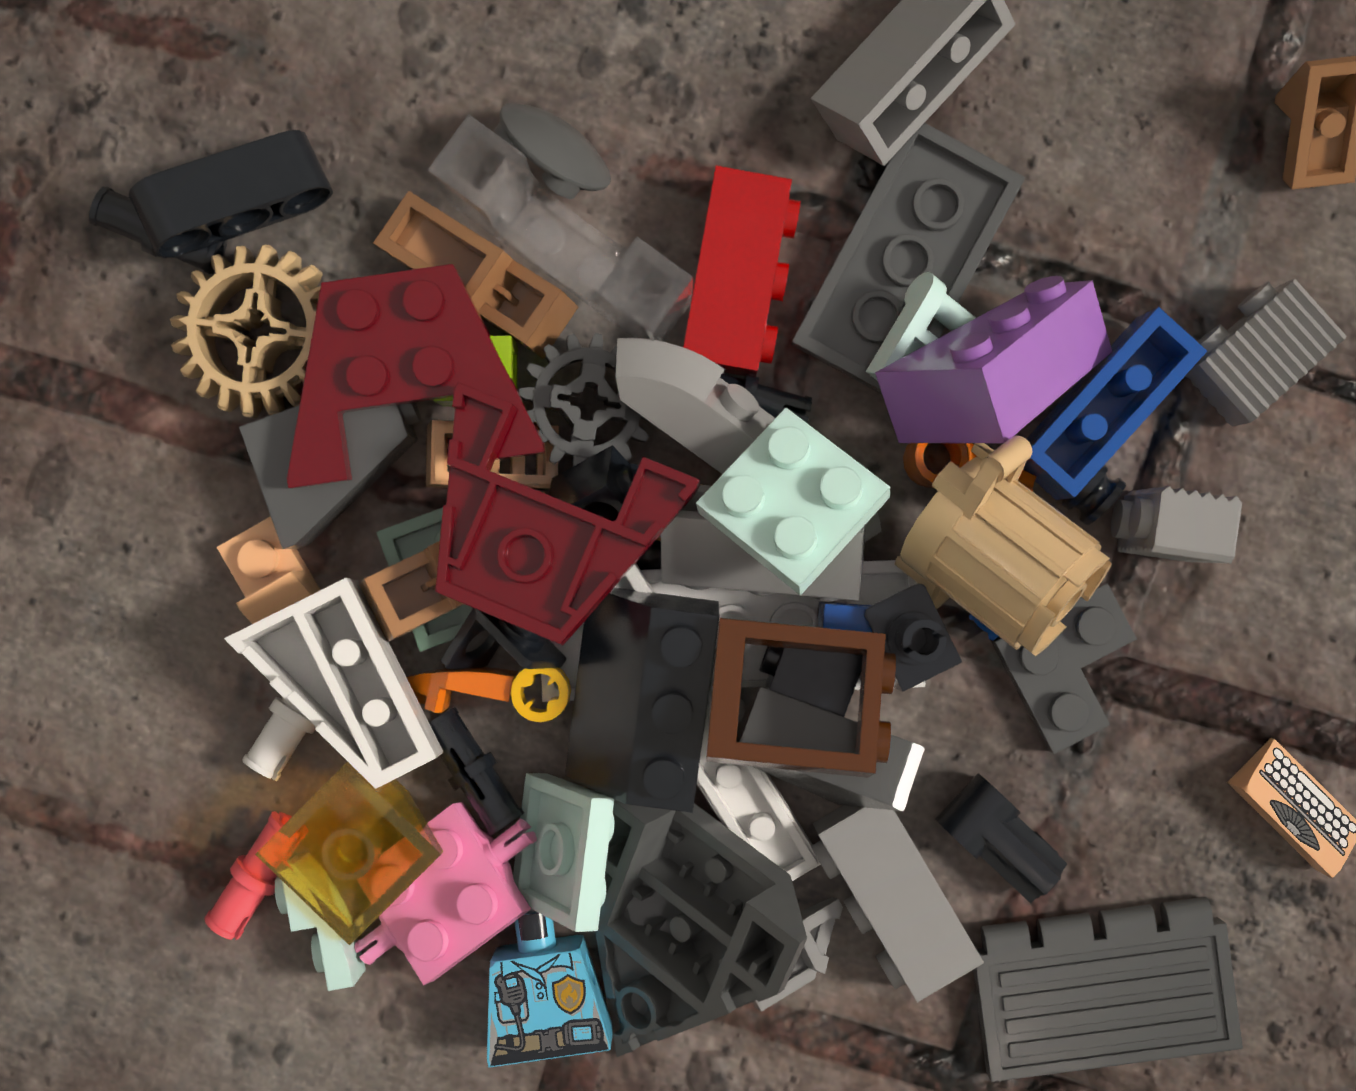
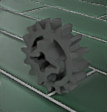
(591, 375)

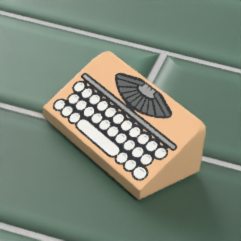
(1297, 807)

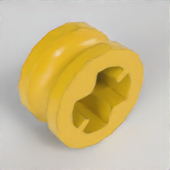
(554, 706)

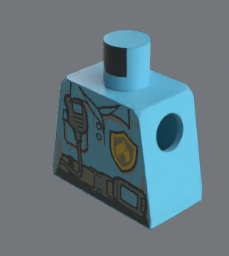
(544, 997)

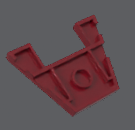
(392, 345)
(528, 551)

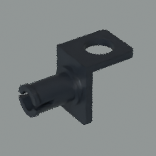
(914, 635)
(524, 646)

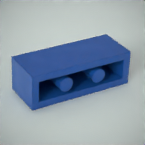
(1110, 403)

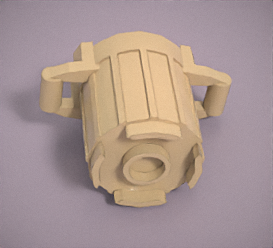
(1002, 549)

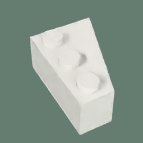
(344, 679)

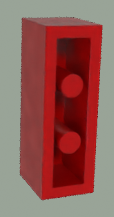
(741, 269)

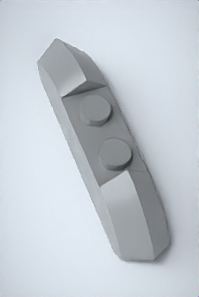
(692, 403)

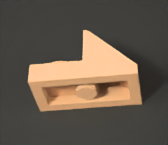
(266, 572)

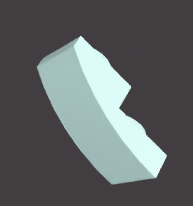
(328, 949)

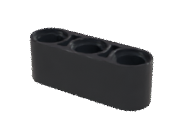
(230, 193)

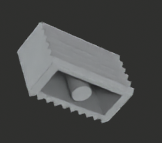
(1263, 351)
(1177, 524)

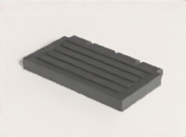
(1107, 994)

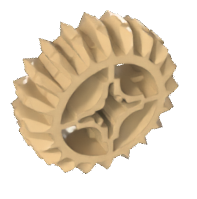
(258, 307)

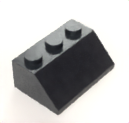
(643, 697)

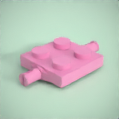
(457, 900)

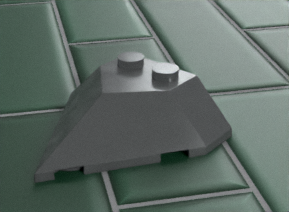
(690, 923)

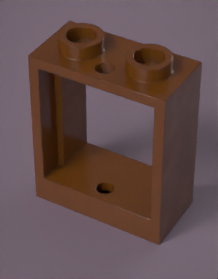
(876, 679)

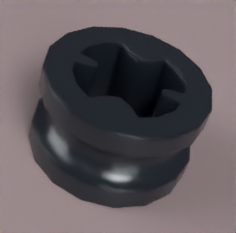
(1096, 496)

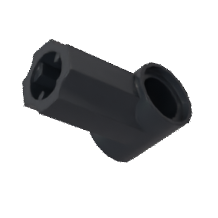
(991, 829)

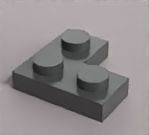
(1053, 680)

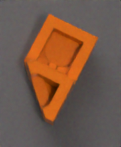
(436, 686)

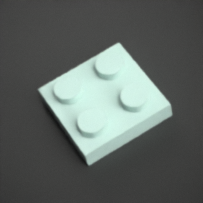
(793, 500)
(567, 863)

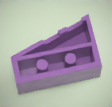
(997, 368)

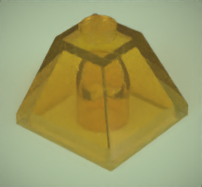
(352, 850)

